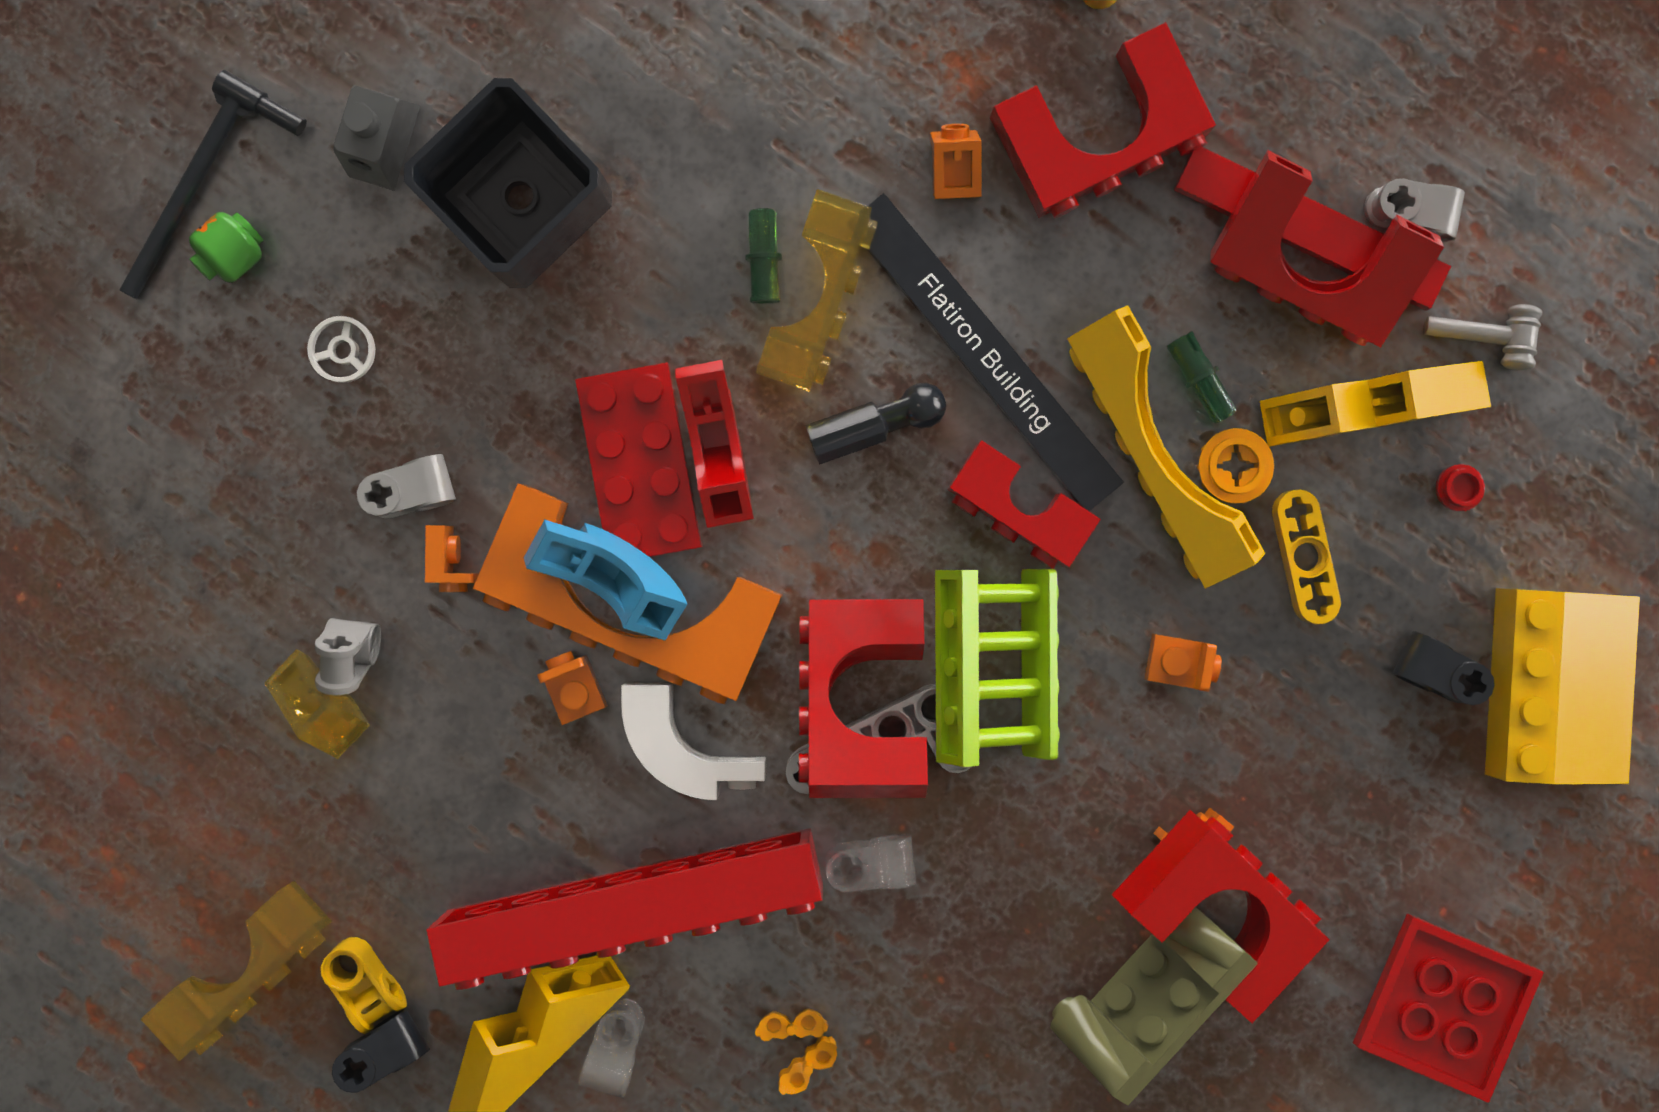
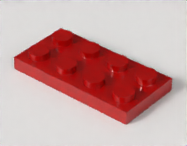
(639, 459)

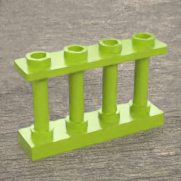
(958, 665)

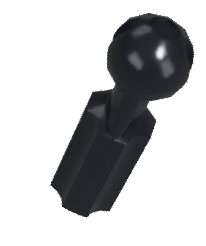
(869, 424)

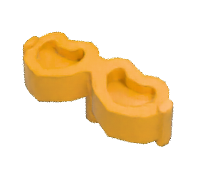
(779, 1026)
(817, 1056)

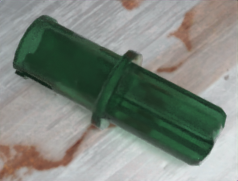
(763, 256)
(1202, 377)

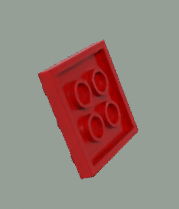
(1448, 1008)

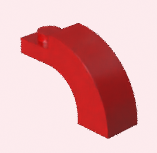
(715, 443)

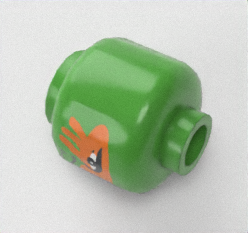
(225, 247)

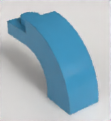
(612, 569)

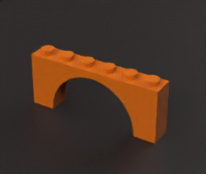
(710, 654)

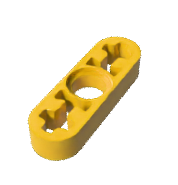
(1324, 566)

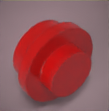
(1460, 487)

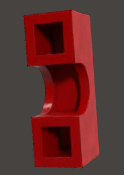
(985, 487)

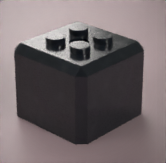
(487, 152)

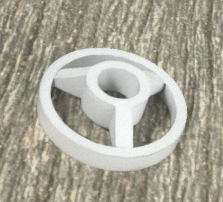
(346, 336)

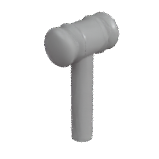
(1518, 336)

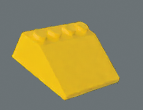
(1562, 687)

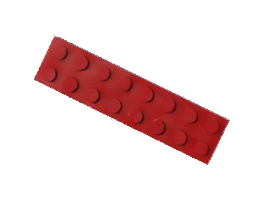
(626, 908)

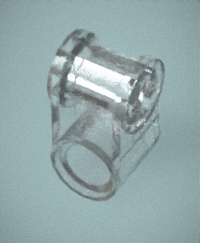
(881, 863)
(612, 1052)

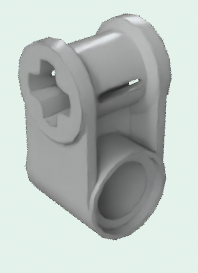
(1427, 205)
(414, 488)
(346, 654)

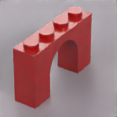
(1170, 120)
(1361, 303)
(838, 758)
(1199, 862)

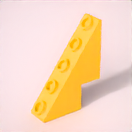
(1375, 402)
(517, 1048)

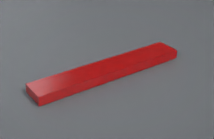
(1312, 227)

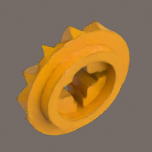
(1249, 449)

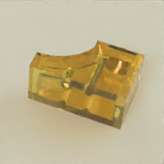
(316, 718)

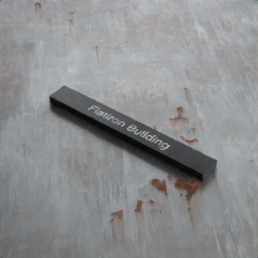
(989, 358)

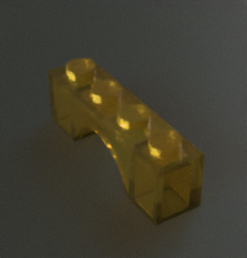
(837, 233)
(196, 1009)

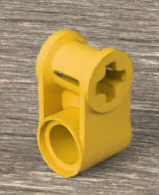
(362, 988)

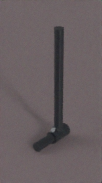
(236, 100)

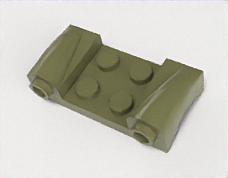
(1152, 1005)

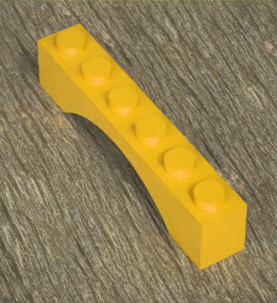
(1212, 534)

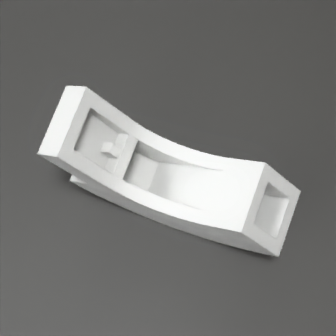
(668, 757)

